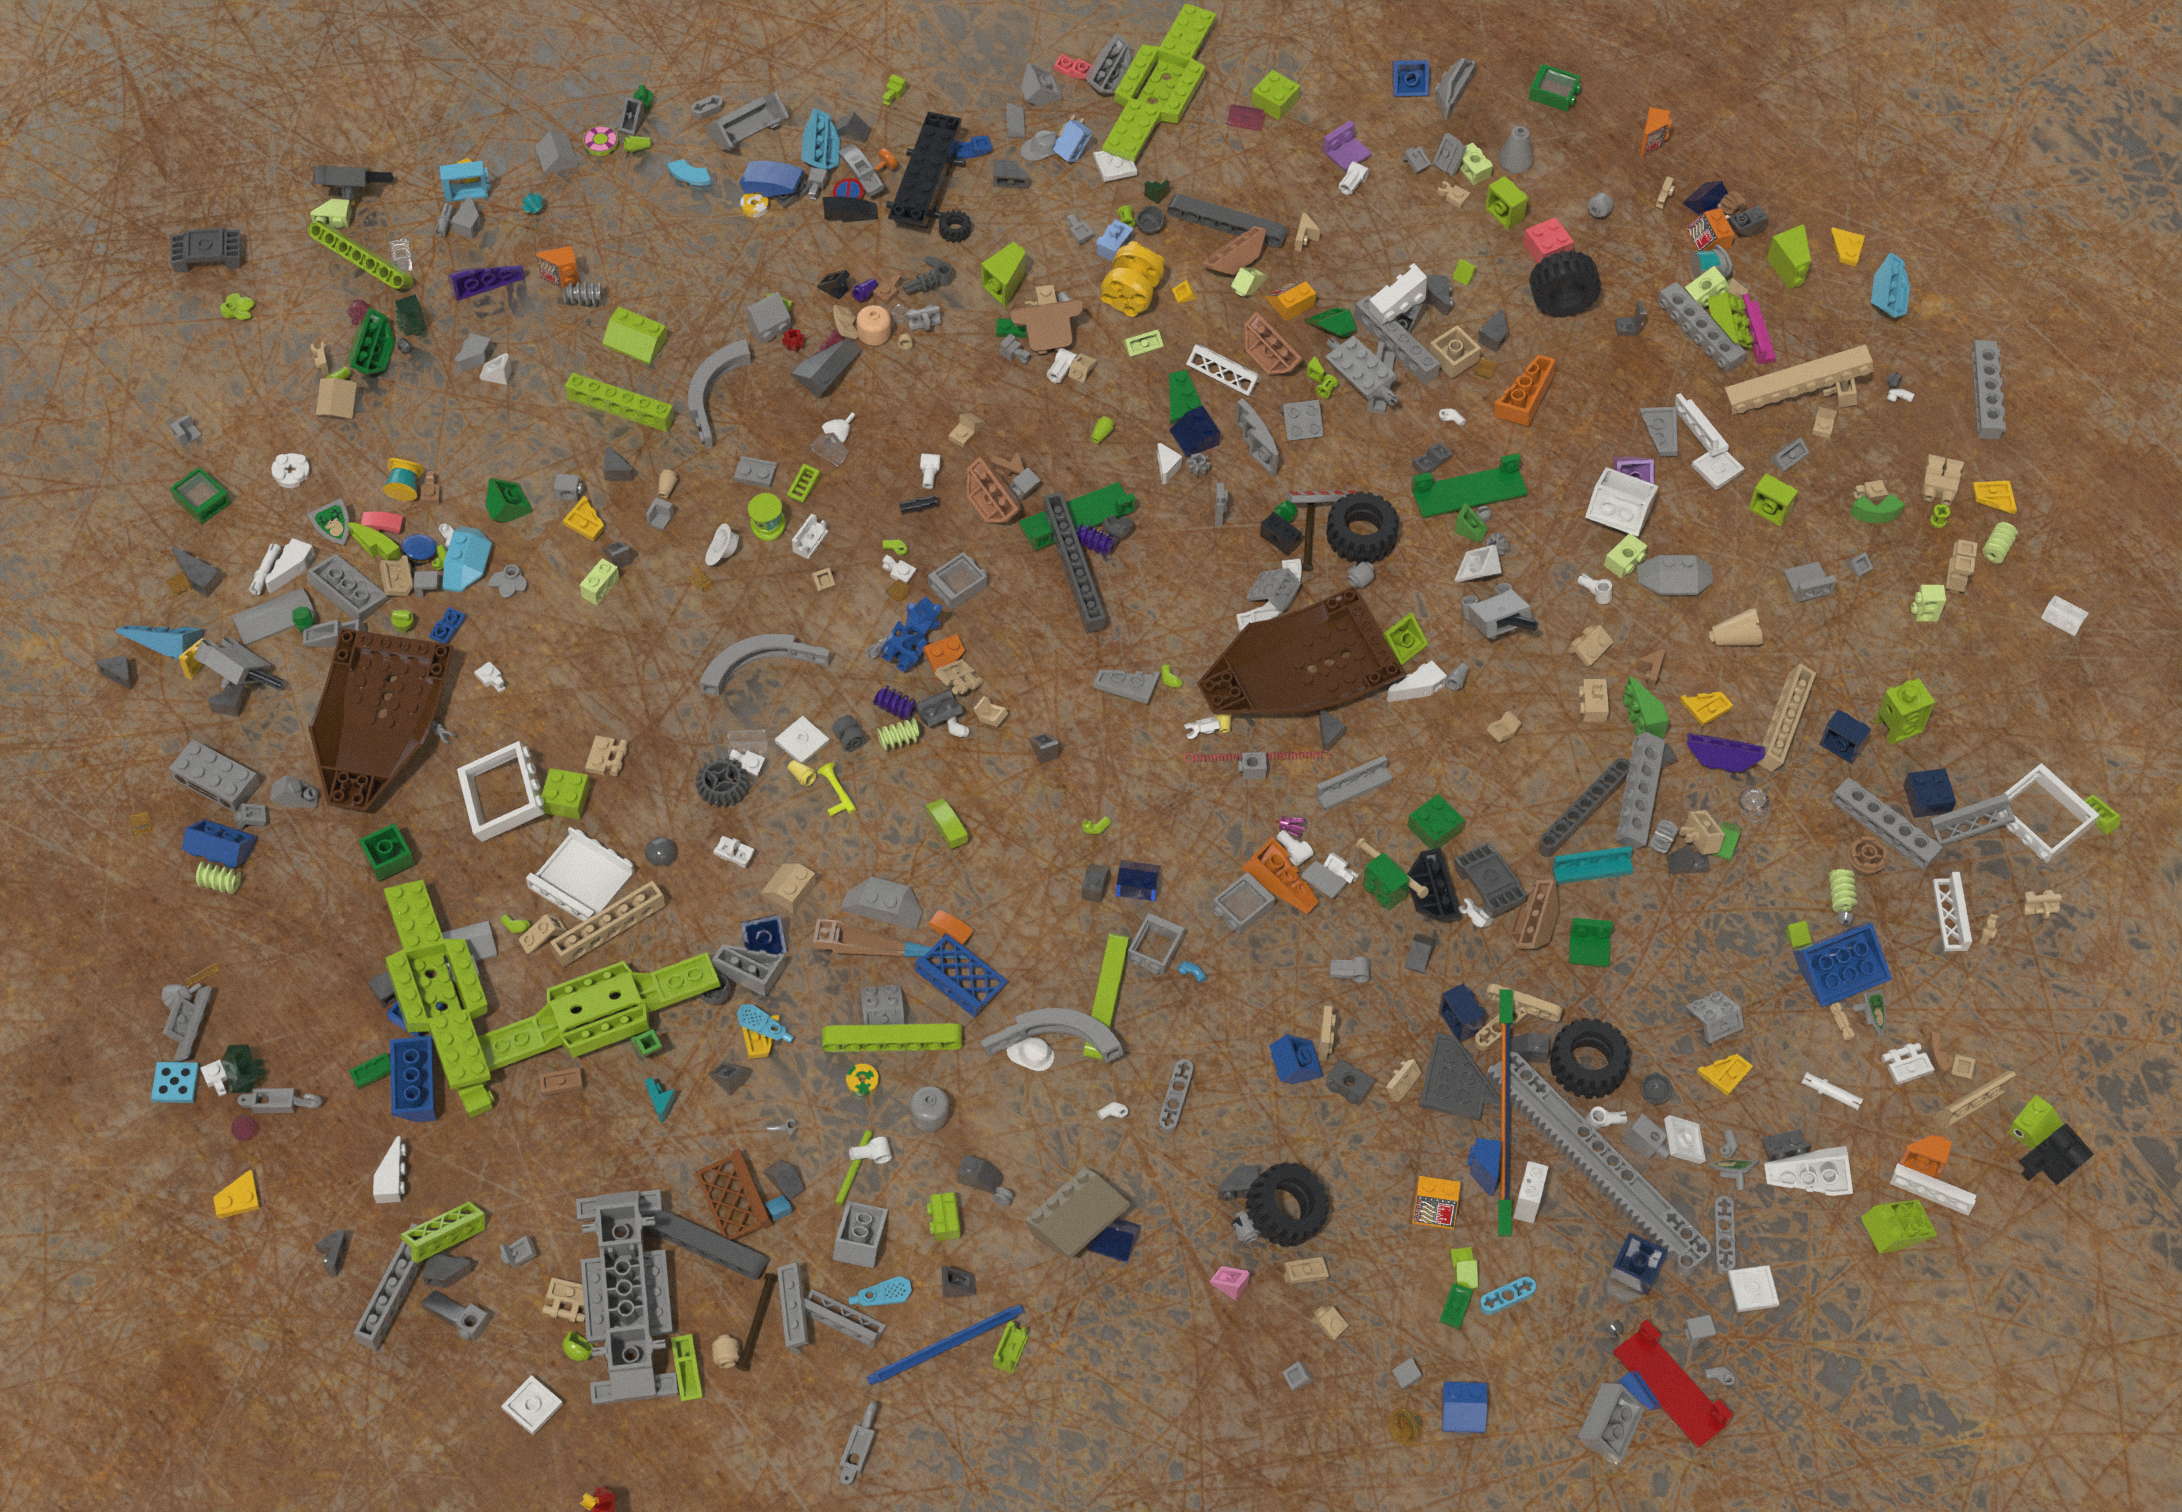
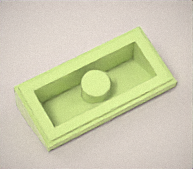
(1143, 343)

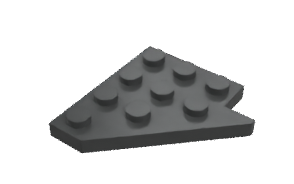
(1455, 1081)

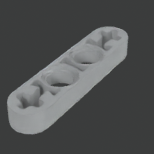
(1173, 1095)
(1727, 1235)

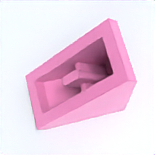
(1231, 1281)

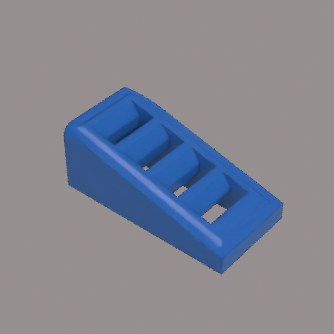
(1637, 1387)

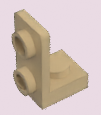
(541, 931)

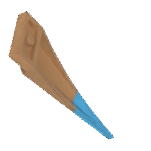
(854, 940)

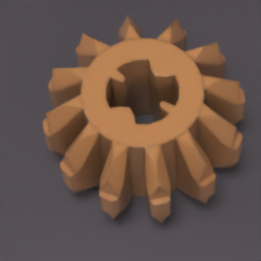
(1732, 204)

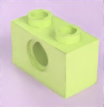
(1475, 165)
(1707, 286)
(1618, 562)

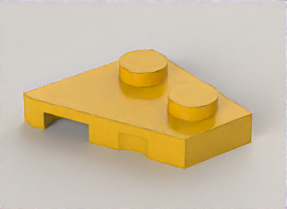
(1847, 245)
(1995, 494)
(584, 520)
(189, 663)
(1706, 706)
(757, 1044)
(1726, 1073)
(237, 1197)

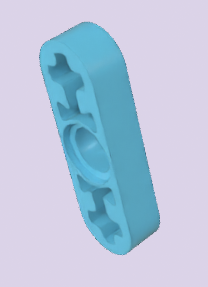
(1502, 1304)

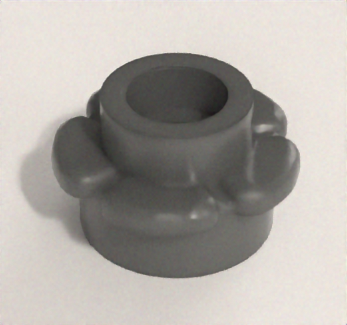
(1894, 380)

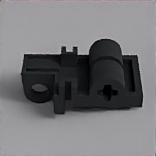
(2057, 1155)

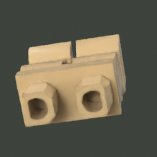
(1940, 485)
(1961, 566)

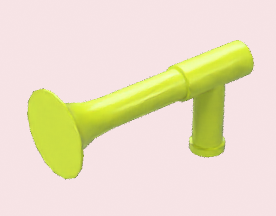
(827, 771)

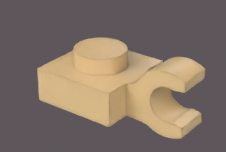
(320, 361)
(1873, 490)

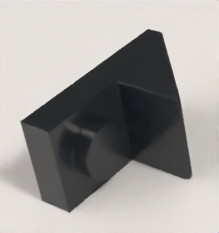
(835, 284)

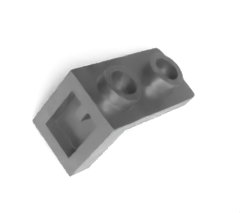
(1631, 325)

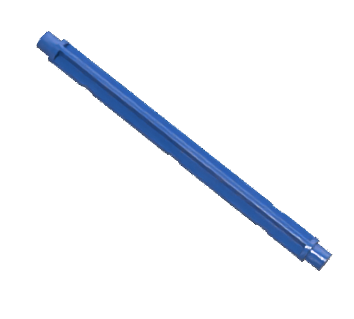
(945, 1344)

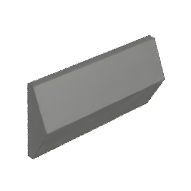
(270, 617)
(478, 939)

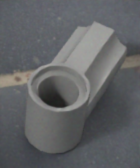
(1354, 969)

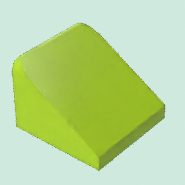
(1464, 272)
(1315, 370)
(1798, 934)

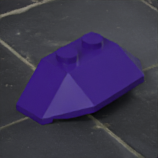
(1724, 753)

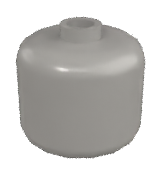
(929, 1108)

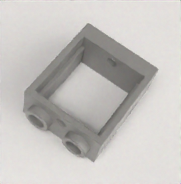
(1163, 928)

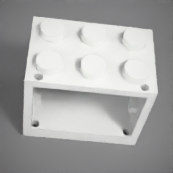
(1621, 501)

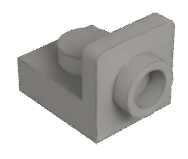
(1416, 159)
(250, 815)

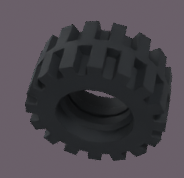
(955, 218)

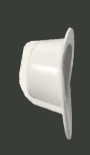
(722, 546)
(1031, 1053)

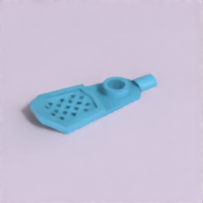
(765, 1025)
(879, 1293)

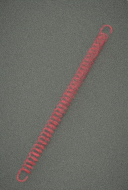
(1253, 752)

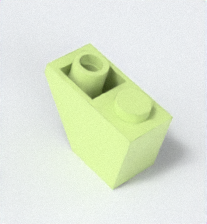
(334, 213)

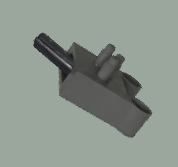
(348, 178)

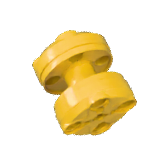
(1132, 279)

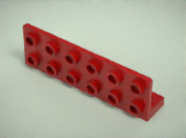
(1672, 1386)

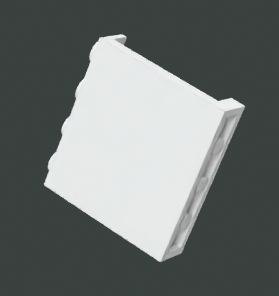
(581, 876)

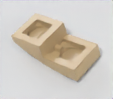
(844, 321)

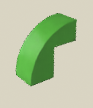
(1885, 512)
(646, 1042)

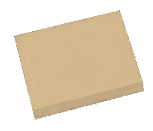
(336, 398)

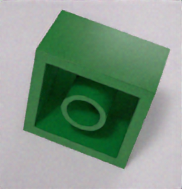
(1435, 822)
(386, 852)
(1386, 881)

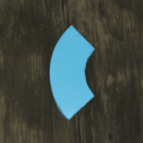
(689, 174)

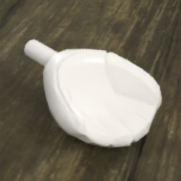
(839, 427)

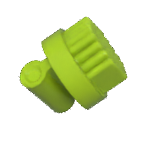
(402, 620)

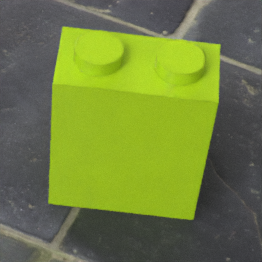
(1790, 256)
(1004, 273)

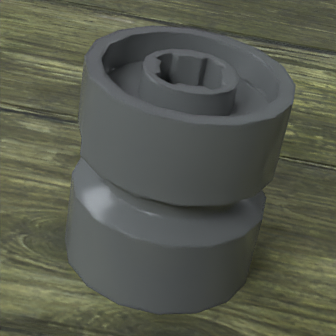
(849, 733)

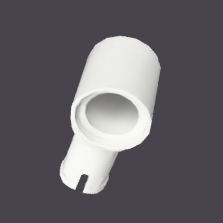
(929, 465)
(1600, 588)
(1298, 851)
(1605, 1118)
(876, 1150)

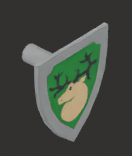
(331, 521)
(1874, 1010)
(1734, 1169)

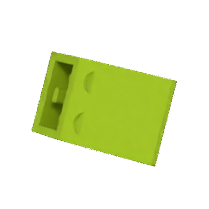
(1730, 315)
(1898, 1225)

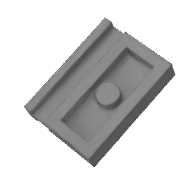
(1449, 154)
(755, 472)
(1220, 503)

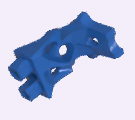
(918, 622)

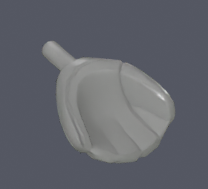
(173, 991)

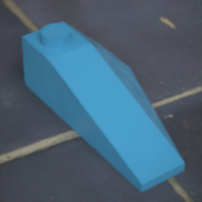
(162, 639)

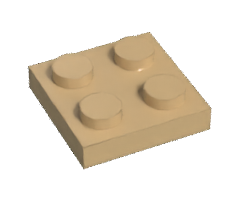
(1327, 1033)

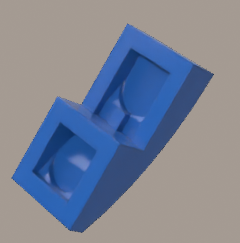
(976, 147)

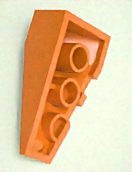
(1276, 874)

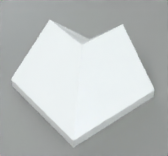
(1479, 564)

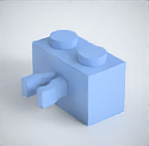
(1072, 141)
(1115, 237)

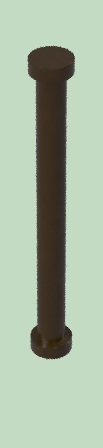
(1307, 565)
(743, 1364)

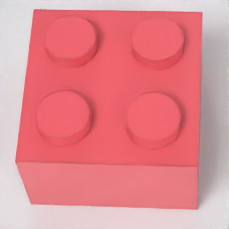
(1547, 239)

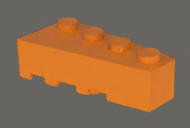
(1527, 392)

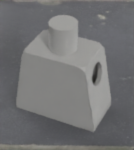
(1646, 1138)

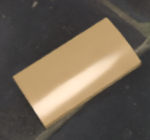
(1974, 1100)

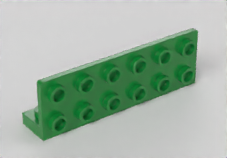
(1473, 488)
(1089, 509)

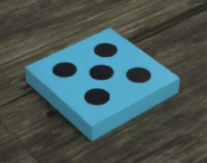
(175, 1082)

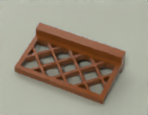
(751, 1194)

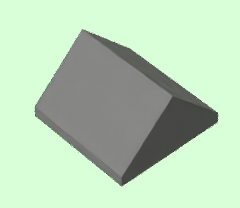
(555, 153)

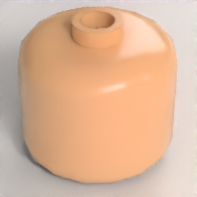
(873, 325)

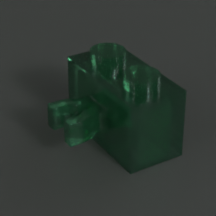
(410, 316)
(241, 1069)

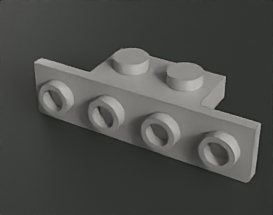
(184, 1022)

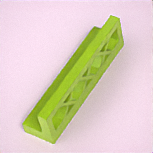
(447, 1234)

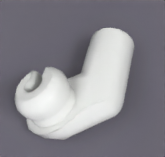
(1901, 393)
(956, 728)
(1113, 1109)

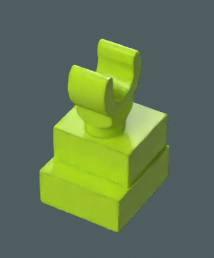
(894, 89)

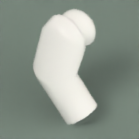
(1451, 415)
(447, 532)

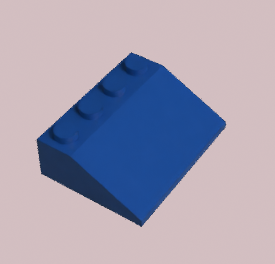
(1843, 964)

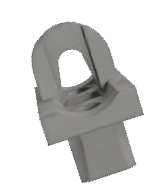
(930, 317)

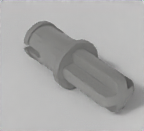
(444, 220)

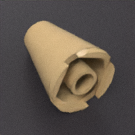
(1738, 630)

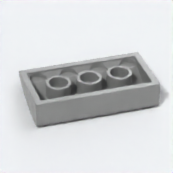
(346, 587)

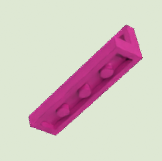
(1761, 343)

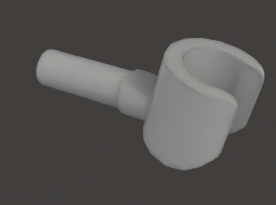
(790, 1131)

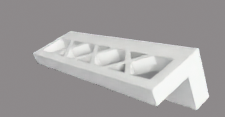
(1226, 363)
(1700, 426)
(1959, 913)
(1933, 1189)

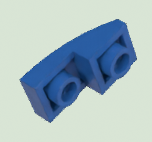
(448, 626)

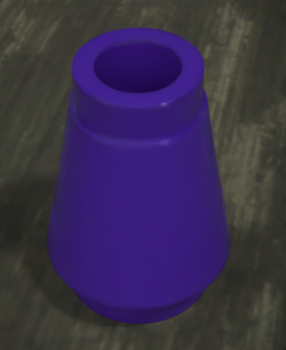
(864, 290)

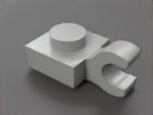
(1080, 231)

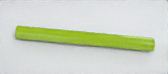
(852, 1171)

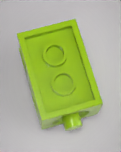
(1905, 710)

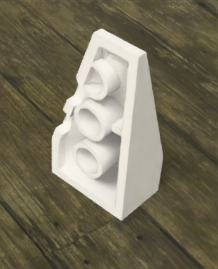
(1816, 1171)

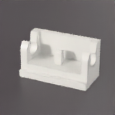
(809, 537)

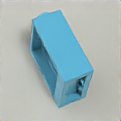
(462, 191)

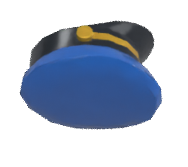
(418, 549)

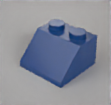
(1410, 77)
(1295, 1059)
(1484, 1163)
(1464, 1407)

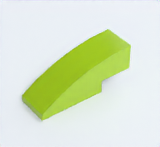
(375, 542)
(947, 823)
(686, 1367)

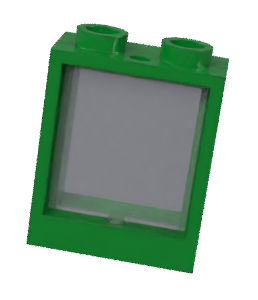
(1555, 87)
(200, 495)

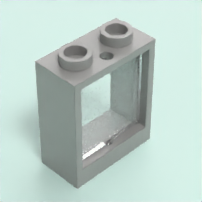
(957, 580)
(1243, 903)

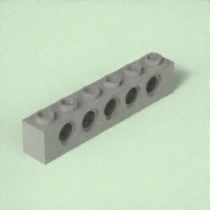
(1701, 327)
(1400, 342)
(1987, 389)
(1640, 790)
(1889, 833)
(387, 1296)

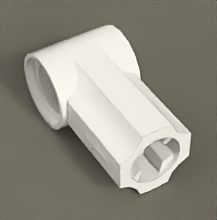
(1355, 174)
(1061, 365)

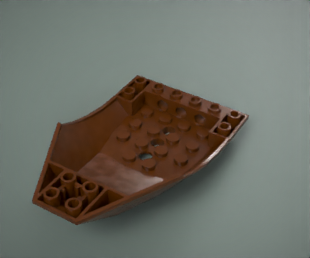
(1269, 659)
(352, 745)

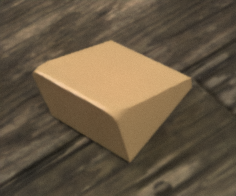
(823, 579)
(1963, 1066)

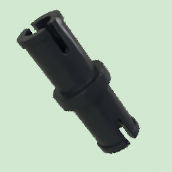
(918, 504)

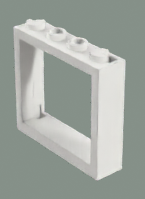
(2065, 796)
(483, 830)

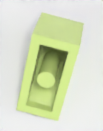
(1248, 281)

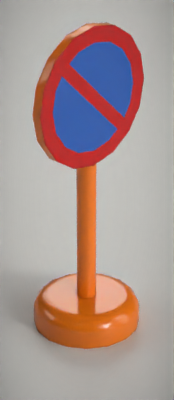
(852, 188)

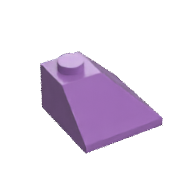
(1636, 467)

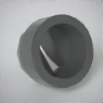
(404, 345)
(1615, 1326)

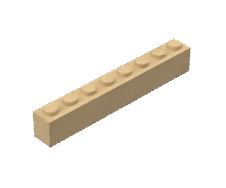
(1799, 379)

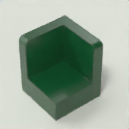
(1156, 191)

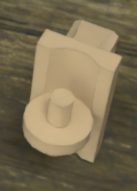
(2042, 904)

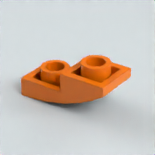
(946, 923)

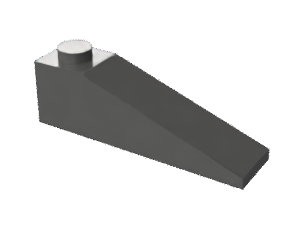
(823, 368)

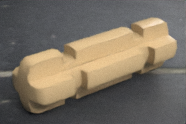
(1842, 1021)

